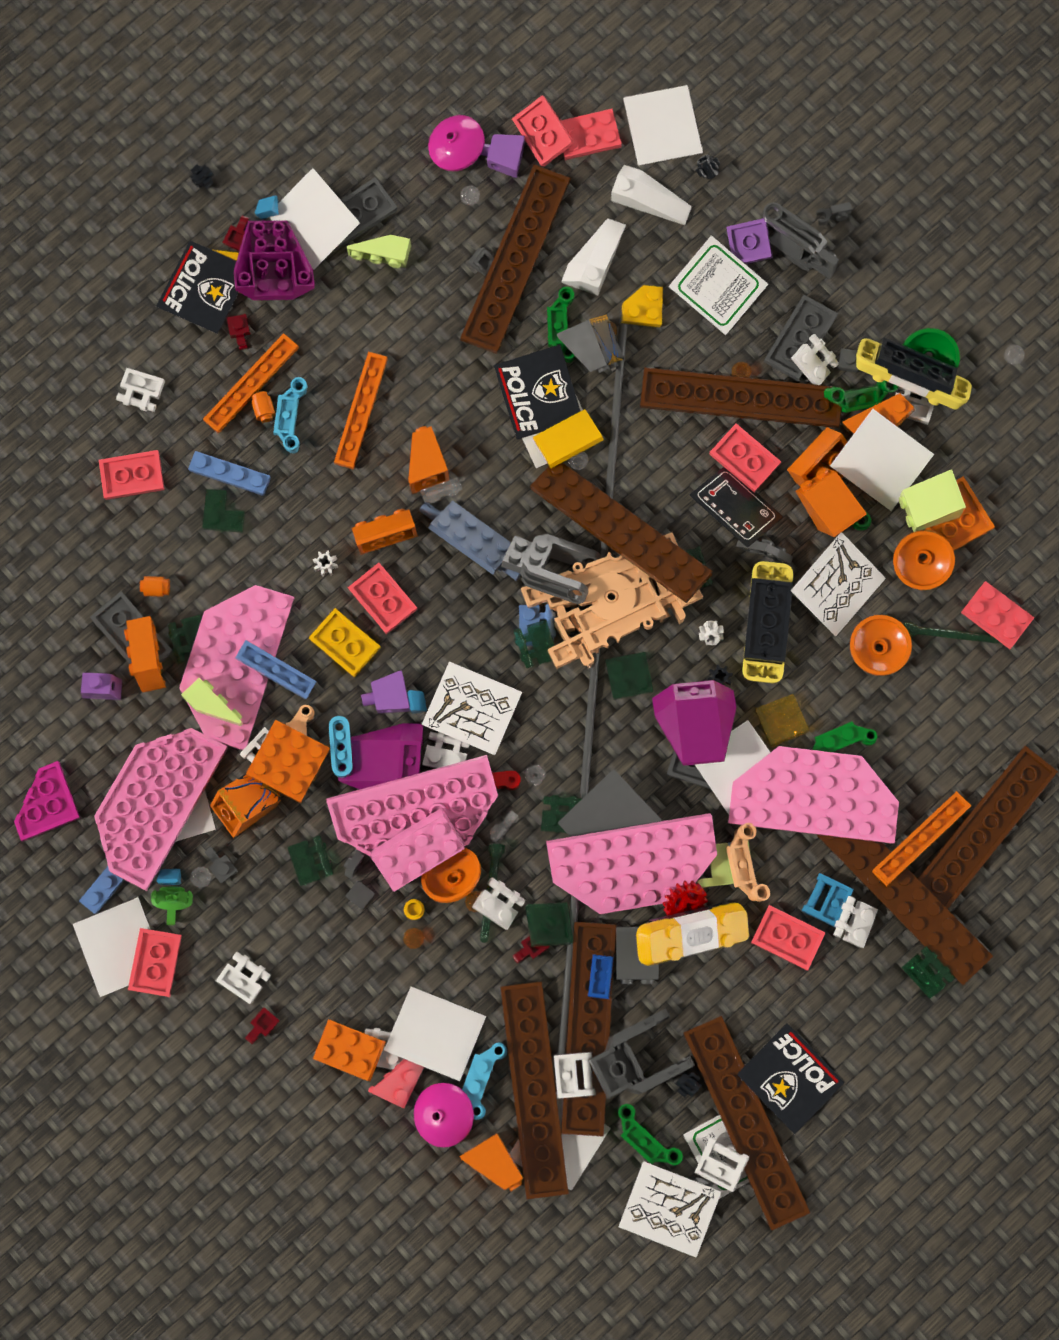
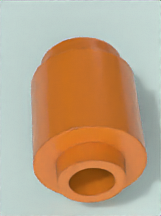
(263, 407)
(155, 586)

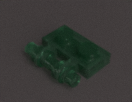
(190, 630)
(541, 640)
(551, 818)
(304, 862)
(923, 974)

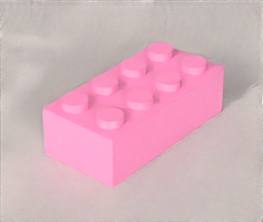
(417, 849)

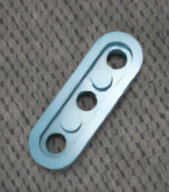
(337, 738)

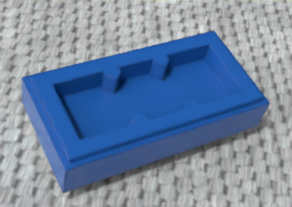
(600, 976)

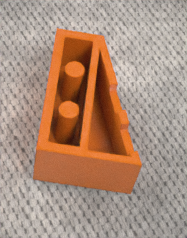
(894, 409)
(144, 654)

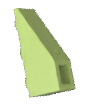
(386, 249)
(206, 702)

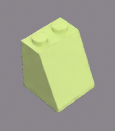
(932, 501)

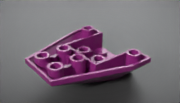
(272, 263)
(696, 720)
(384, 755)

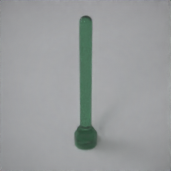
(913, 629)
(496, 852)

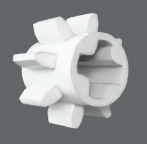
(322, 559)
(711, 632)

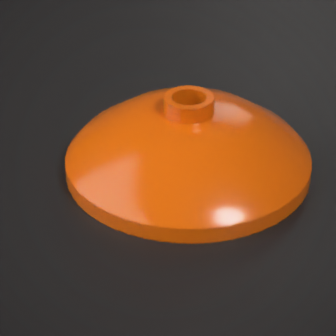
(927, 572)
(885, 632)
(440, 881)

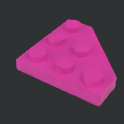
(46, 803)

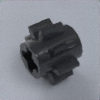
(707, 166)
(201, 176)
(723, 672)
(688, 1084)

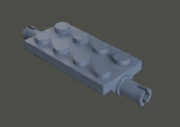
(469, 536)

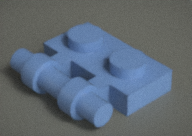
(532, 615)

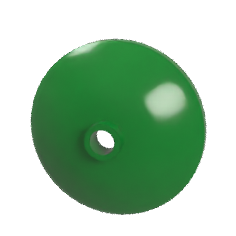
(937, 342)

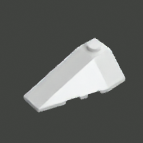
(644, 193)
(593, 261)

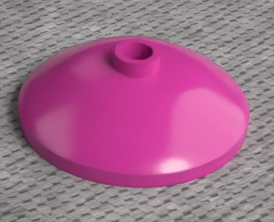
(462, 149)
(454, 1111)

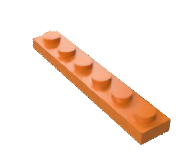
(250, 383)
(360, 410)
(921, 838)

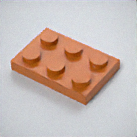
(349, 1050)

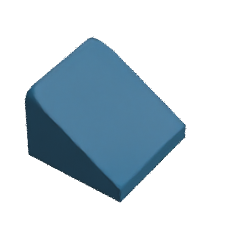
(267, 207)
(416, 701)
(169, 877)

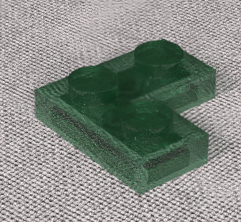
(216, 515)

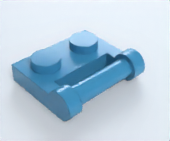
(834, 900)

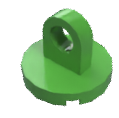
(171, 899)

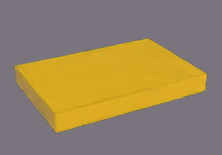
(568, 438)
(344, 642)

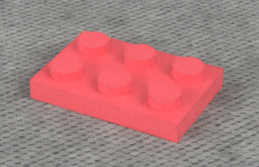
(543, 131)
(591, 134)
(745, 457)
(131, 474)
(382, 598)
(997, 615)
(788, 937)
(154, 962)

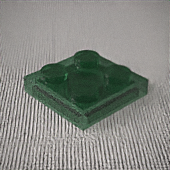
(629, 675)
(549, 924)

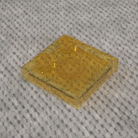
(782, 720)

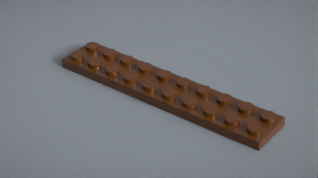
(515, 259)
(738, 397)
(622, 531)
(987, 826)
(914, 907)
(587, 1026)
(534, 1090)
(746, 1123)

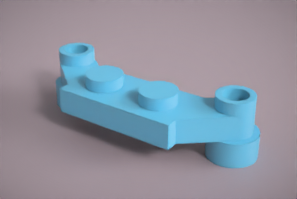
(287, 414)
(479, 1076)

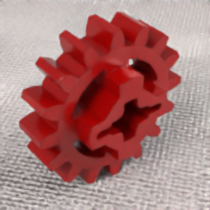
(685, 898)

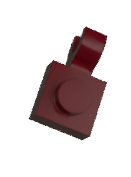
(235, 234)
(238, 329)
(528, 950)
(263, 1023)

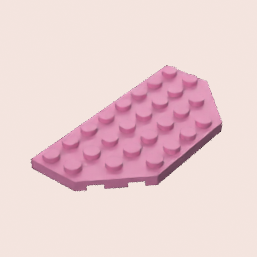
(252, 616)
(815, 796)
(154, 802)
(384, 810)
(633, 863)

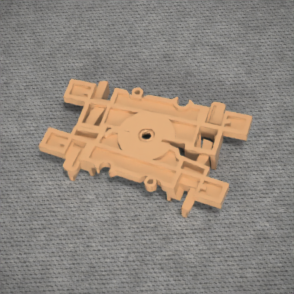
(633, 605)

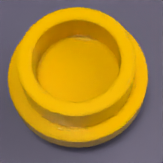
(414, 909)

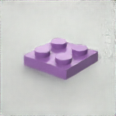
(750, 241)

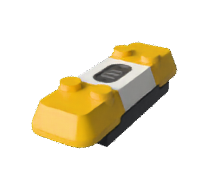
(691, 933)

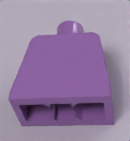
(505, 153)
(100, 686)
(388, 694)

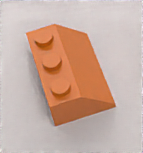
(818, 456)
(384, 531)

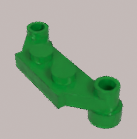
(558, 321)
(859, 398)
(843, 737)
(644, 1142)

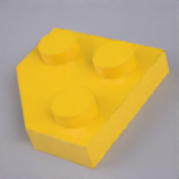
(644, 307)

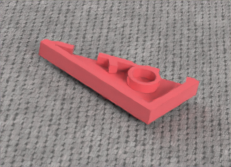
(399, 1083)

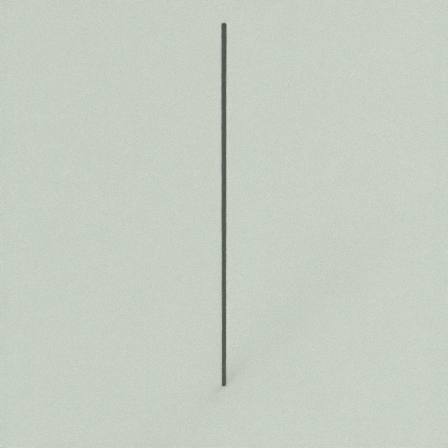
(593, 679)

